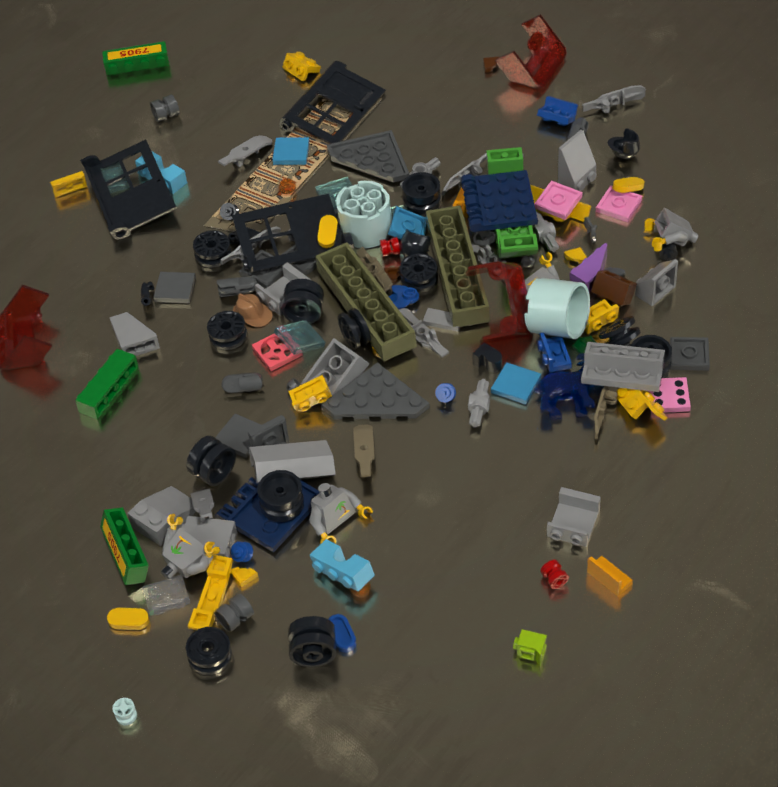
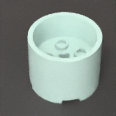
(364, 213)
(557, 308)

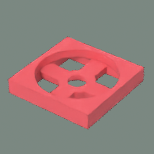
(273, 364)

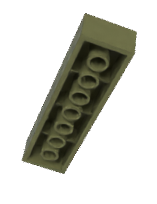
(453, 256)
(359, 289)

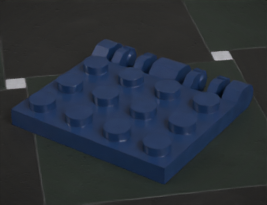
(499, 201)
(254, 524)

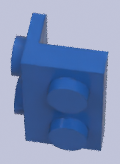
(558, 110)
(554, 353)

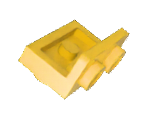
(300, 65)
(600, 315)
(310, 394)

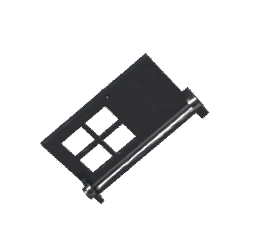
(342, 89)
(135, 205)
(304, 225)

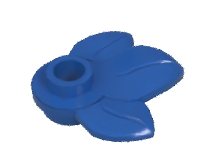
(403, 296)

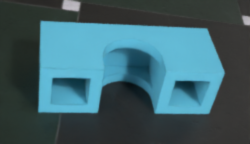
(173, 175)
(331, 561)

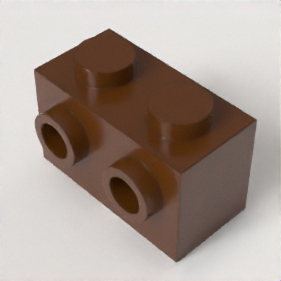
(614, 288)

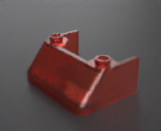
(547, 56)
(512, 273)
(17, 324)

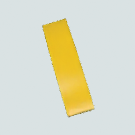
(212, 594)

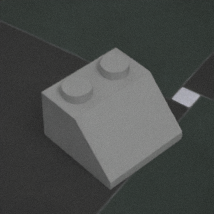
(657, 282)

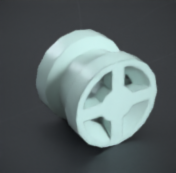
(120, 708)

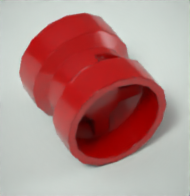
(386, 248)
(554, 574)

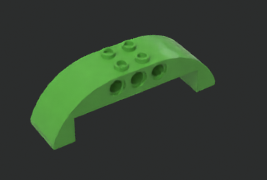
(515, 240)

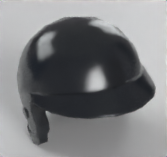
(626, 146)
(414, 243)

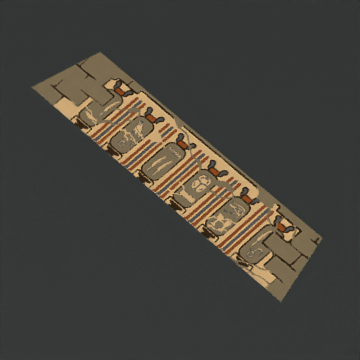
(262, 186)

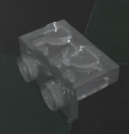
(166, 595)

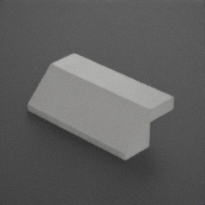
(623, 366)
(304, 459)

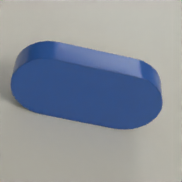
(344, 634)

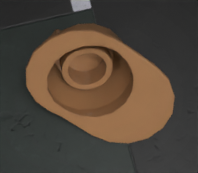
(252, 310)

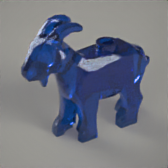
(564, 387)

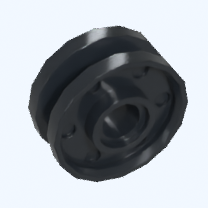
(210, 248)
(419, 272)
(354, 328)
(227, 330)
(619, 331)
(208, 639)

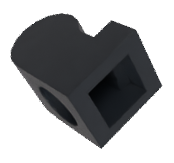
(488, 357)

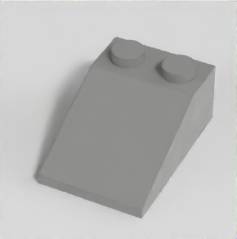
(576, 163)
(338, 366)
(151, 513)

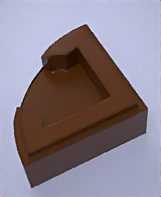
(489, 63)
(393, 273)

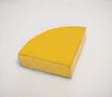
(575, 255)
(243, 575)

